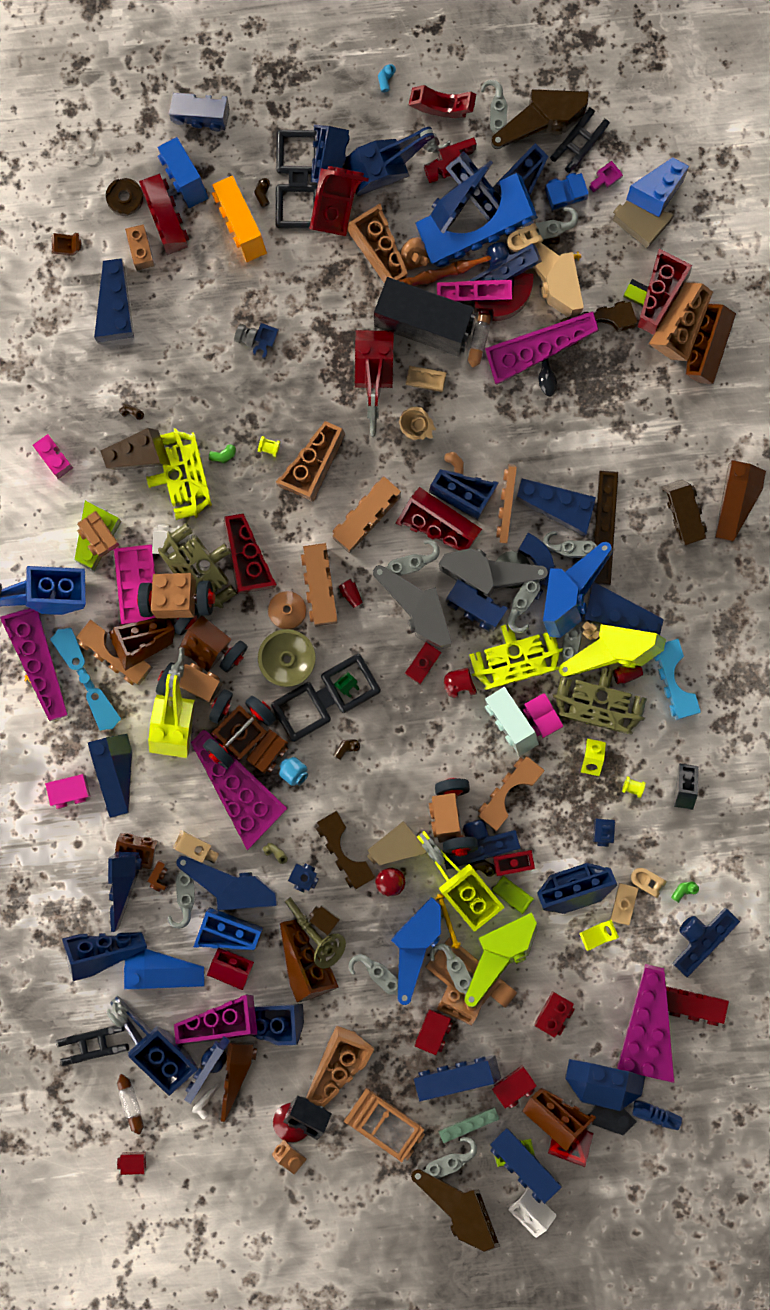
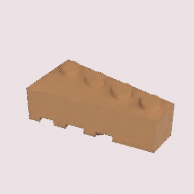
(378, 244)
(682, 322)
(313, 462)

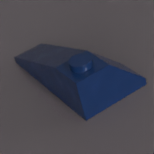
(452, 203)
(122, 874)
(94, 954)
(279, 1023)

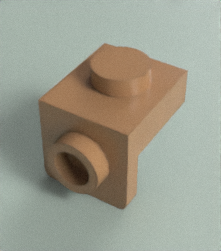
(288, 1157)

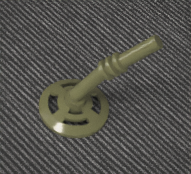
(323, 945)

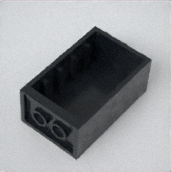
(424, 317)

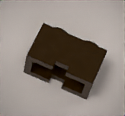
(323, 919)

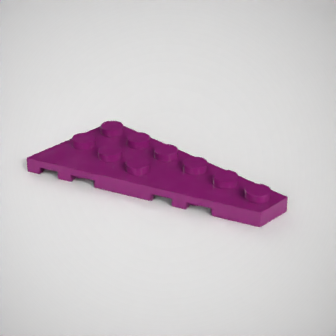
(243, 796)
(648, 1038)

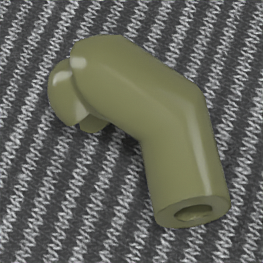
(277, 852)

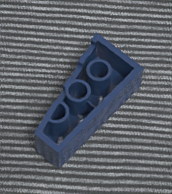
(113, 309)
(558, 504)
(613, 610)
(526, 1166)

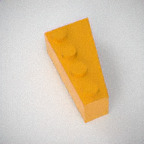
(239, 218)

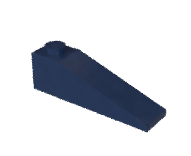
(113, 769)

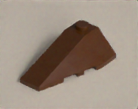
(741, 490)
(304, 975)

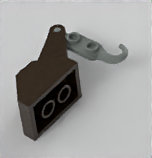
(547, 110)
(467, 1209)

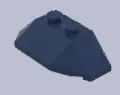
(576, 888)
(604, 1085)

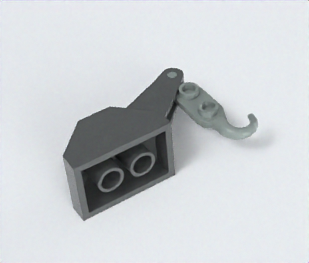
(487, 575)
(422, 606)

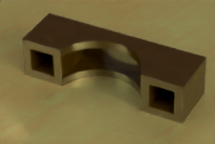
(619, 317)
(357, 872)

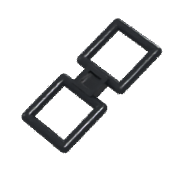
(297, 178)
(325, 697)

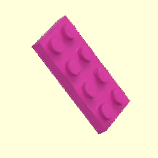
(133, 567)

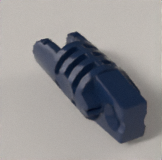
(656, 1115)

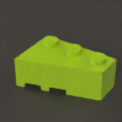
(83, 554)

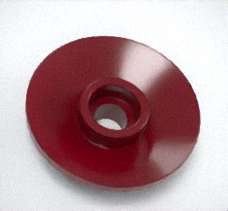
(283, 1130)

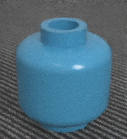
(293, 771)

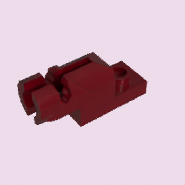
(446, 156)

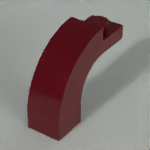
(442, 104)
(508, 308)

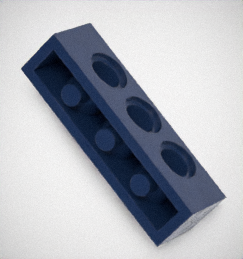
(484, 196)

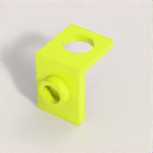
(593, 755)
(598, 935)

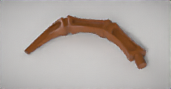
(455, 268)

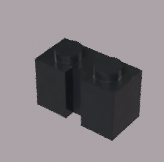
(308, 1117)

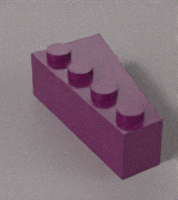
(228, 1020)

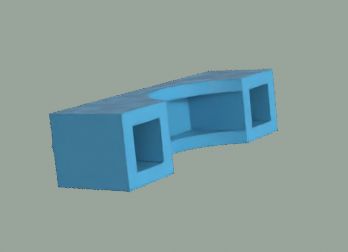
(682, 703)

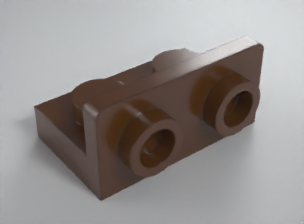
(144, 845)
(158, 873)

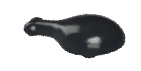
(547, 379)

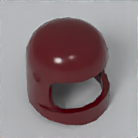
(458, 681)
(390, 882)

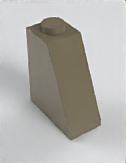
(640, 223)
(396, 846)

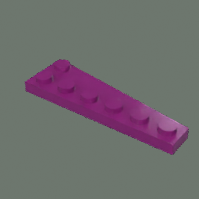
(530, 349)
(33, 651)

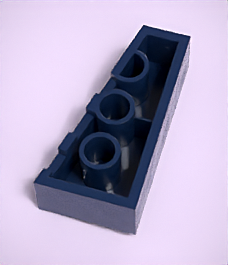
(458, 1078)

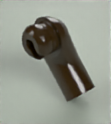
(261, 190)
(133, 411)
(346, 746)
(484, 866)

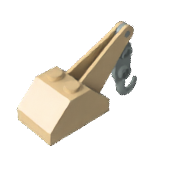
(558, 272)

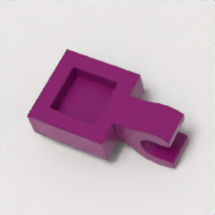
(606, 175)

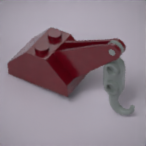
(373, 368)

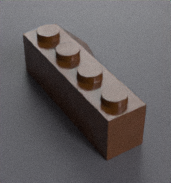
(710, 344)

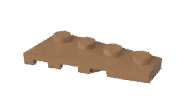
(507, 496)

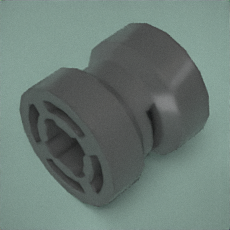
(245, 335)

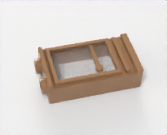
(385, 1125)

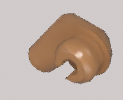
(456, 461)

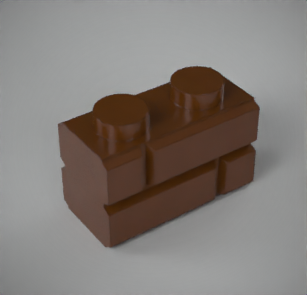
(267, 752)

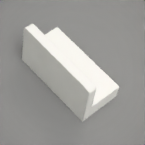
(533, 1215)

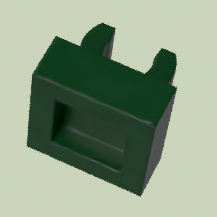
(346, 683)

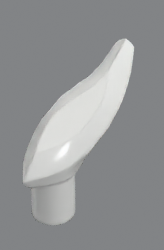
(199, 1106)

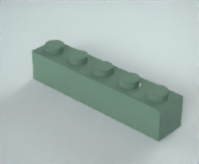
(468, 1124)

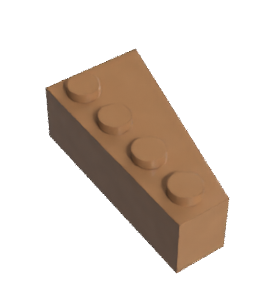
(366, 515)
(320, 584)

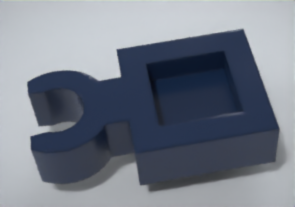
(266, 338)

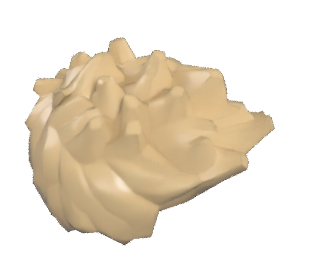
(416, 423)

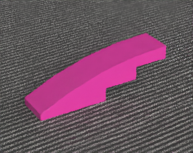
(476, 290)

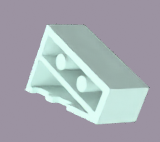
(511, 721)

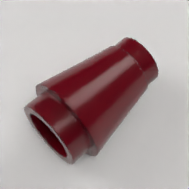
(350, 593)
(624, 674)

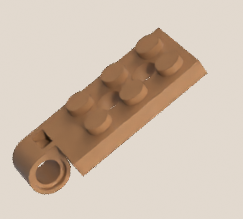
(499, 990)

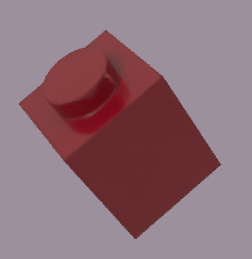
(131, 1163)

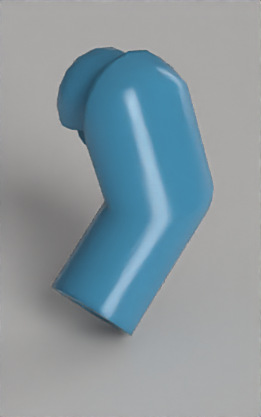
(384, 76)

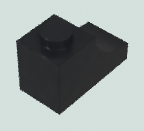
(686, 786)

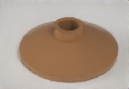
(291, 619)

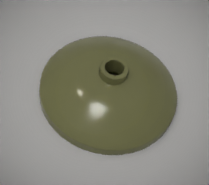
(282, 644)

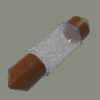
(130, 1104)

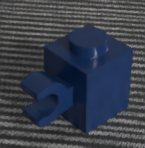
(603, 832)

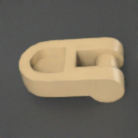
(518, 241)
(641, 877)

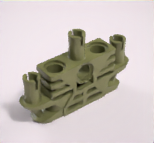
(197, 552)
(595, 715)

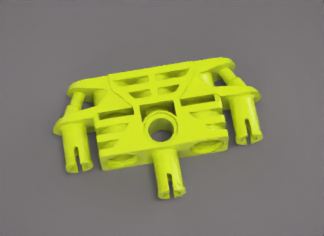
(194, 471)
(520, 670)

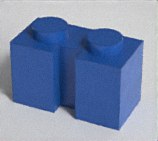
(566, 191)

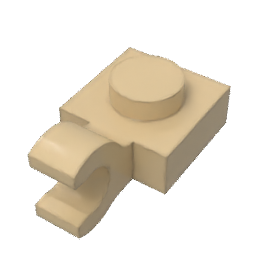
(590, 631)

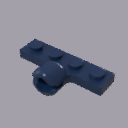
(507, 266)
(487, 845)
(703, 939)
(212, 1062)

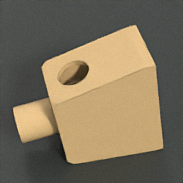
(187, 843)

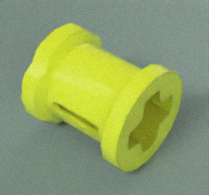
(269, 446)
(633, 787)

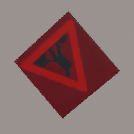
(576, 1153)

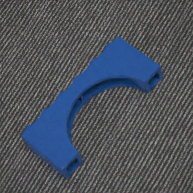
(514, 211)

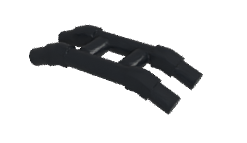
(579, 129)
(81, 1039)

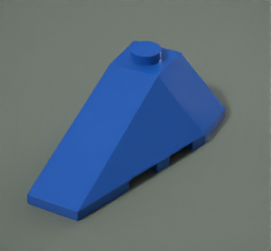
(157, 970)

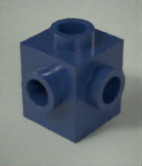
(296, 874)

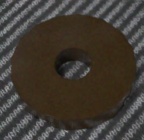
(126, 207)

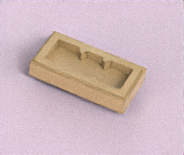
(425, 378)
(624, 904)

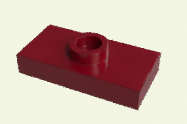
(423, 663)

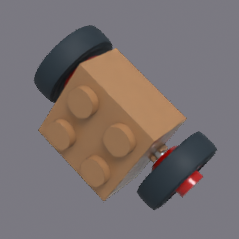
(175, 596)
(202, 686)
(446, 823)

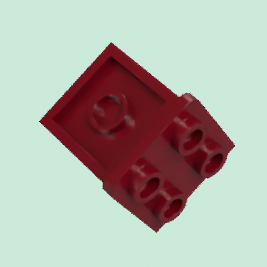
(334, 199)

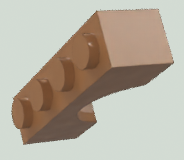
(95, 637)
(526, 773)

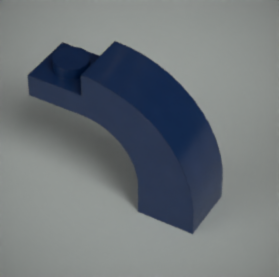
(539, 554)

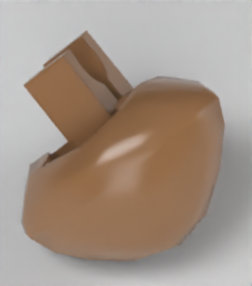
(414, 254)

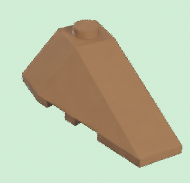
(342, 1059)

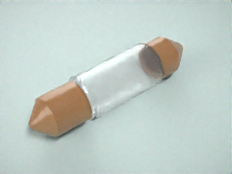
(479, 339)

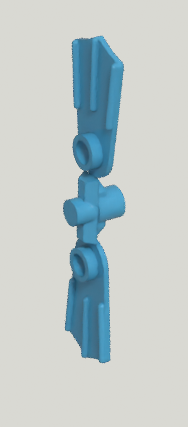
(102, 710)

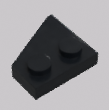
(612, 1120)

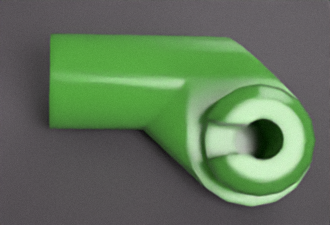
(223, 456)
(685, 888)

